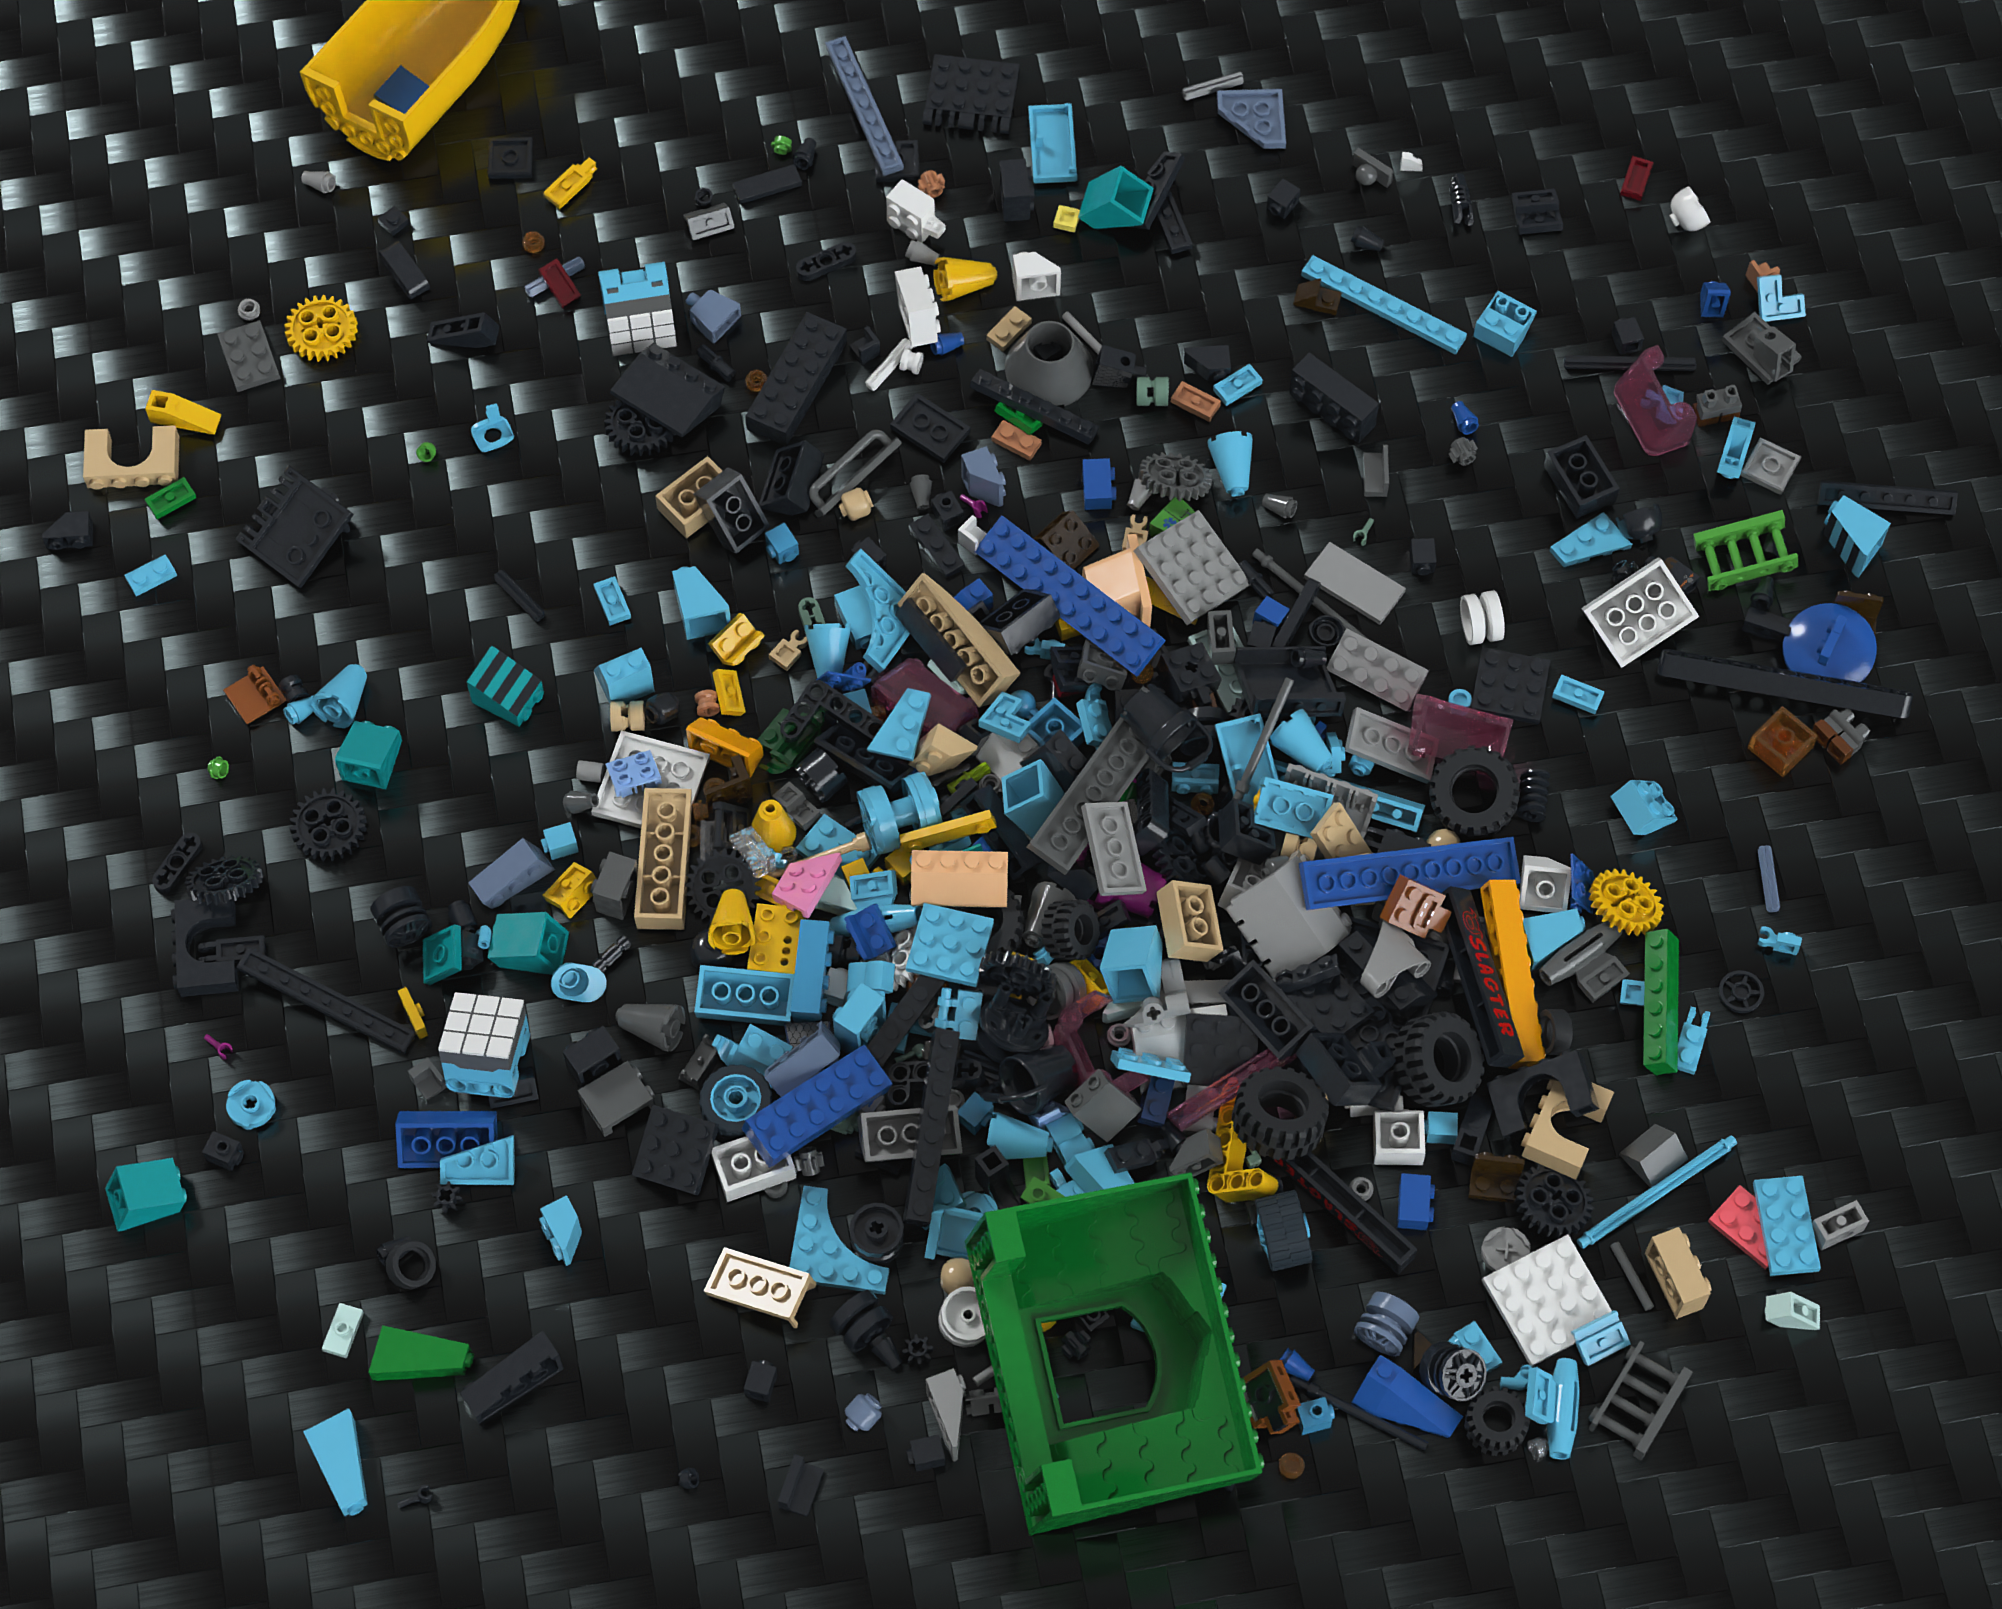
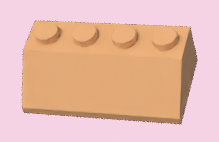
(959, 878)

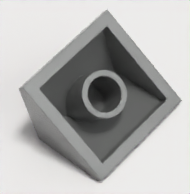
(1655, 1154)

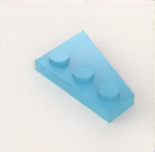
(1592, 539)
(903, 727)
(481, 1165)

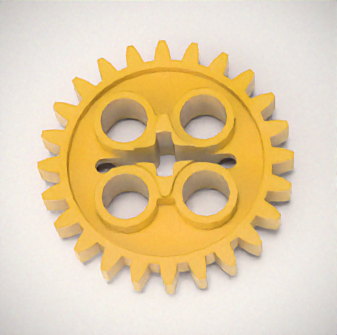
(321, 328)
(1626, 902)

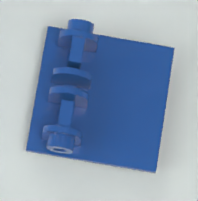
(849, 681)
(1581, 882)

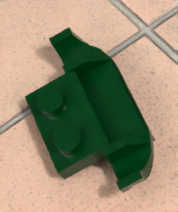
(784, 753)

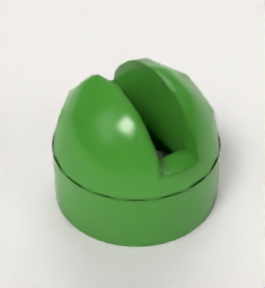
(423, 449)

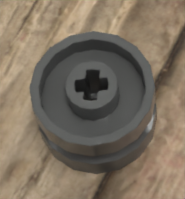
(1068, 988)

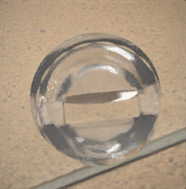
(790, 857)
(1538, 1447)

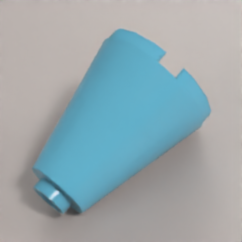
(1233, 460)
(828, 646)
(340, 697)
(1302, 742)
(1018, 1138)

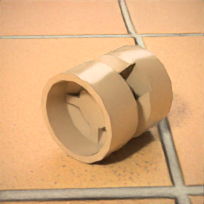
(635, 718)
(1293, 843)

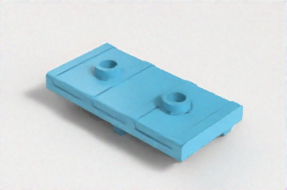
(1052, 143)
(1237, 744)

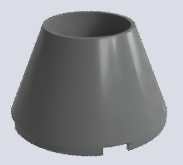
(1052, 381)

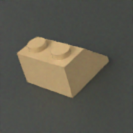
(941, 751)

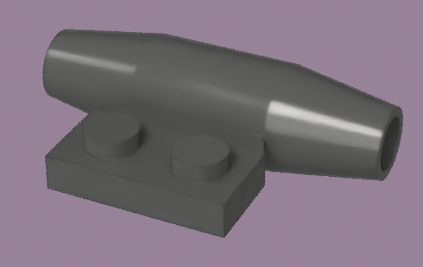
(1586, 958)

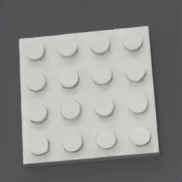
(677, 767)
(1546, 1298)

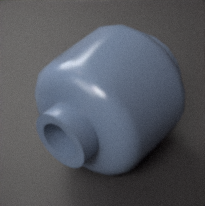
(863, 1412)

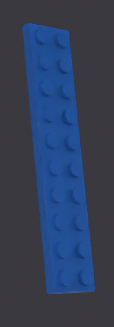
(1076, 598)
(1373, 876)

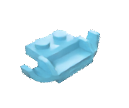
(1094, 716)
(755, 1050)

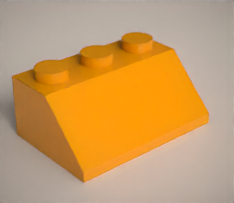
(723, 744)

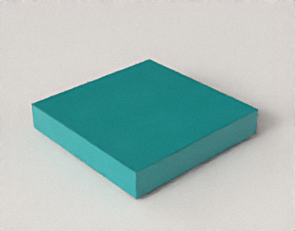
(442, 954)

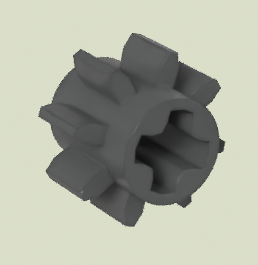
(1463, 451)
(809, 1161)

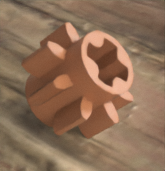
(931, 183)

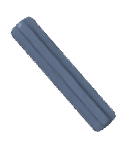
(539, 284)
(1768, 878)

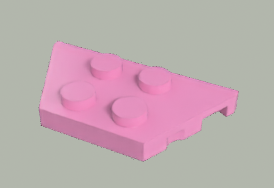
(806, 882)

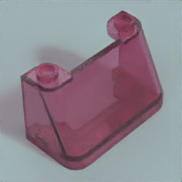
(1652, 417)
(945, 704)
(1444, 726)

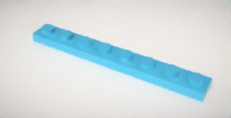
(1385, 305)

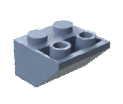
(982, 476)

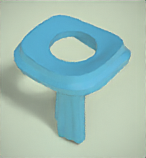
(494, 421)

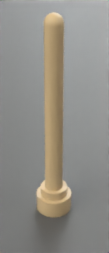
(859, 843)

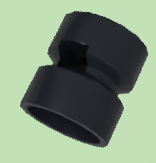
(844, 951)

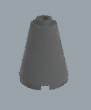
(1042, 896)
(653, 1023)

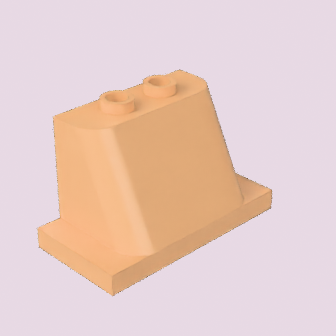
(1123, 580)

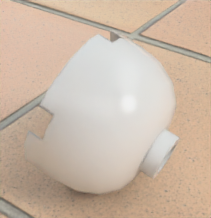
(1688, 211)

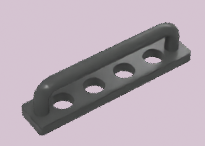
(889, 447)

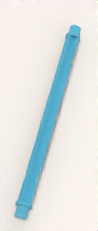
(1656, 1192)

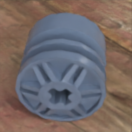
(1386, 1323)

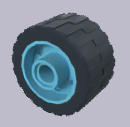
(732, 1097)
(1283, 1230)

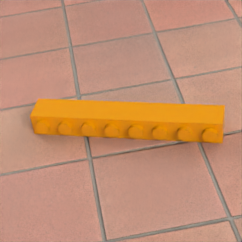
(1513, 964)

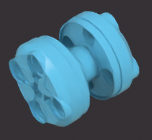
(884, 818)

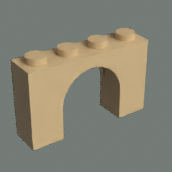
(157, 469)
(1550, 1148)

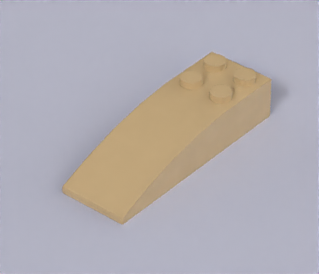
(988, 667)
(663, 859)

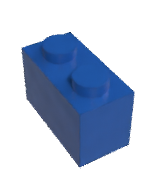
(1097, 484)
(1414, 1201)

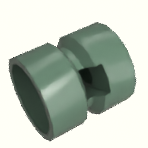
(1160, 391)

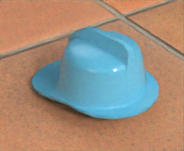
(578, 982)

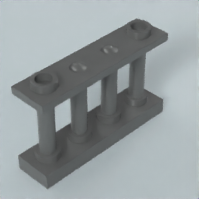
(1652, 1421)

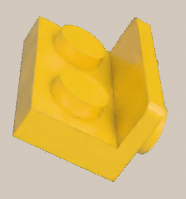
(735, 640)
(571, 890)

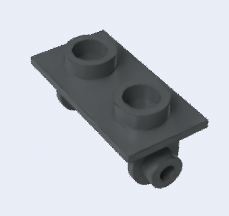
(980, 1400)

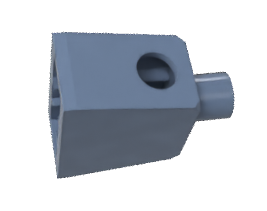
(713, 313)

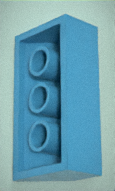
(810, 971)

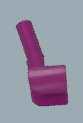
(977, 506)
(219, 1046)

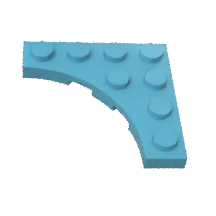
(882, 595)
(823, 1254)

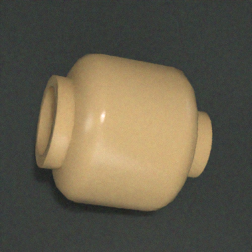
(855, 504)

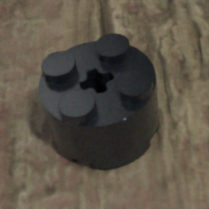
(821, 775)

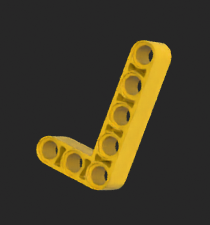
(1229, 1179)

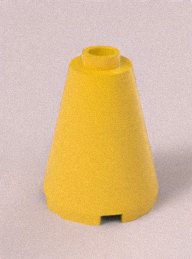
(961, 277)
(774, 825)
(732, 924)

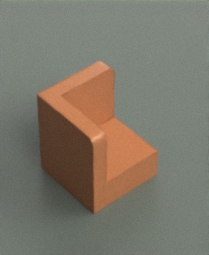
(1759, 270)

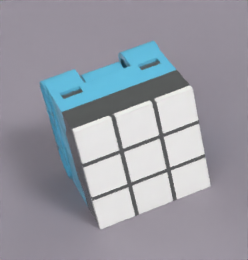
(638, 308)
(483, 1044)

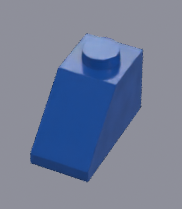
(1714, 299)

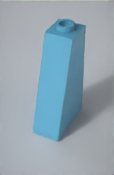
(1094, 1172)
(338, 1455)

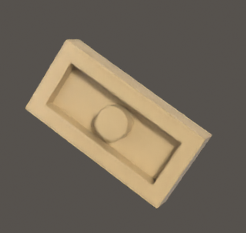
(1008, 328)

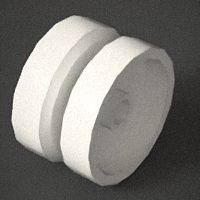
(1482, 617)
(952, 1323)

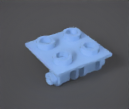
(632, 772)

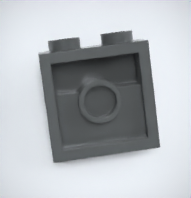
(1100, 668)

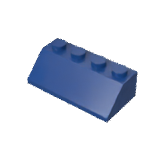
(432, 1135)

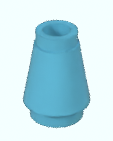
(298, 710)

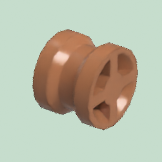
(707, 703)

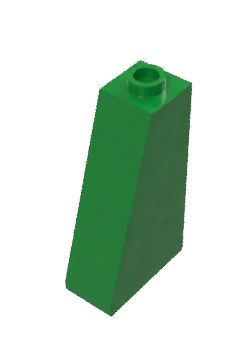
(416, 1355)

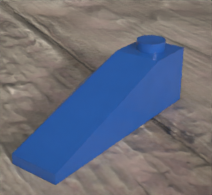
(1401, 1398)

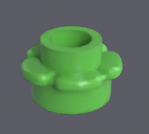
(782, 145)
(218, 768)

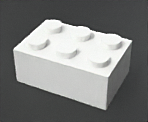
(917, 306)
(744, 1170)

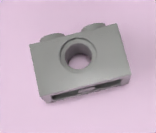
(1839, 1225)

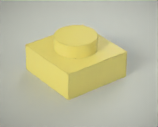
(1066, 218)

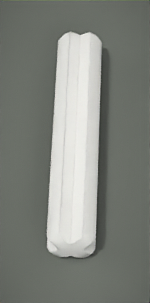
(887, 365)

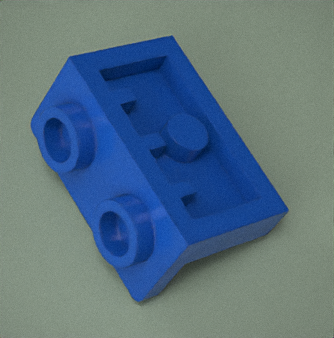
(870, 932)

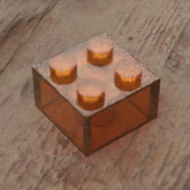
(1782, 741)

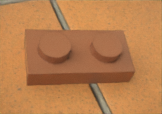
(1195, 401)
(1016, 440)

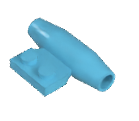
(878, 889)
(1555, 1402)

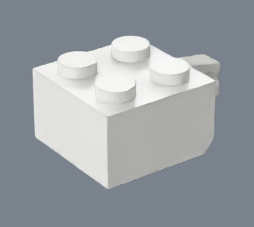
(913, 212)
(1398, 1136)

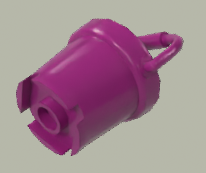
(1137, 904)

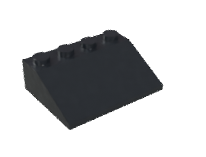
(668, 390)

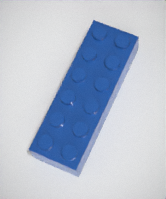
(816, 1106)

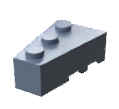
(511, 873)
(804, 1060)

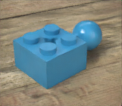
(1049, 718)

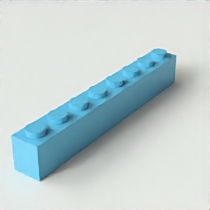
(1388, 807)

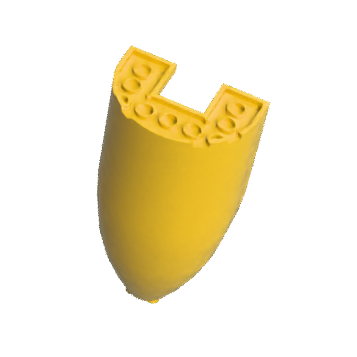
(433, 39)

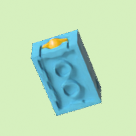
(1289, 806)

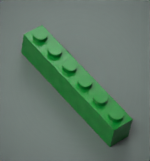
(1661, 1002)

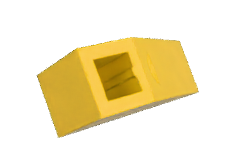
(174, 410)

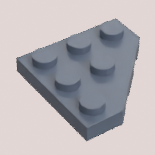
(1255, 114)

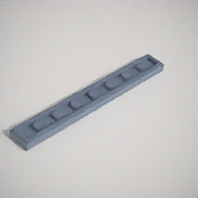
(864, 106)

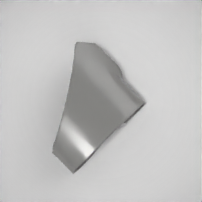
(1391, 956)
(1172, 999)

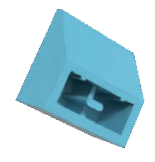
(1504, 323)
(1643, 806)
(562, 1228)

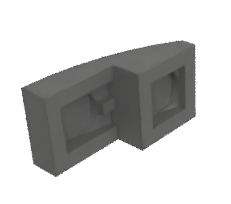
(797, 806)

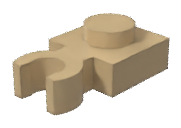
(1136, 528)
(786, 652)

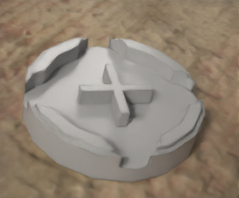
(1504, 1247)

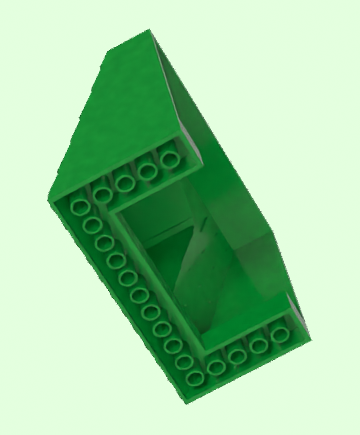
(1093, 1254)

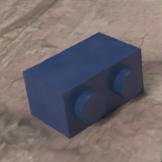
(1155, 1101)

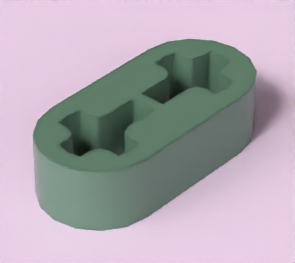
(817, 616)

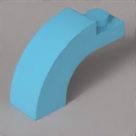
(1736, 448)

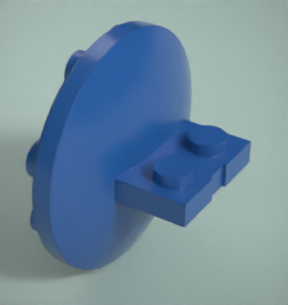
(1830, 643)

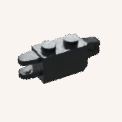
(1392, 840)

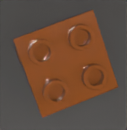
(254, 694)

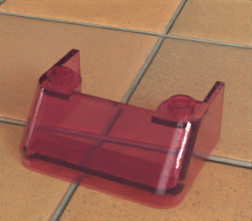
(1066, 1034)

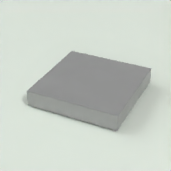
(1770, 466)

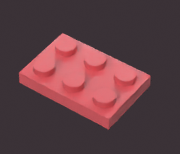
(1741, 1224)

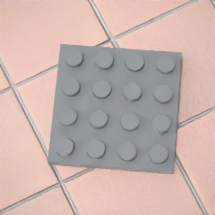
(1192, 567)

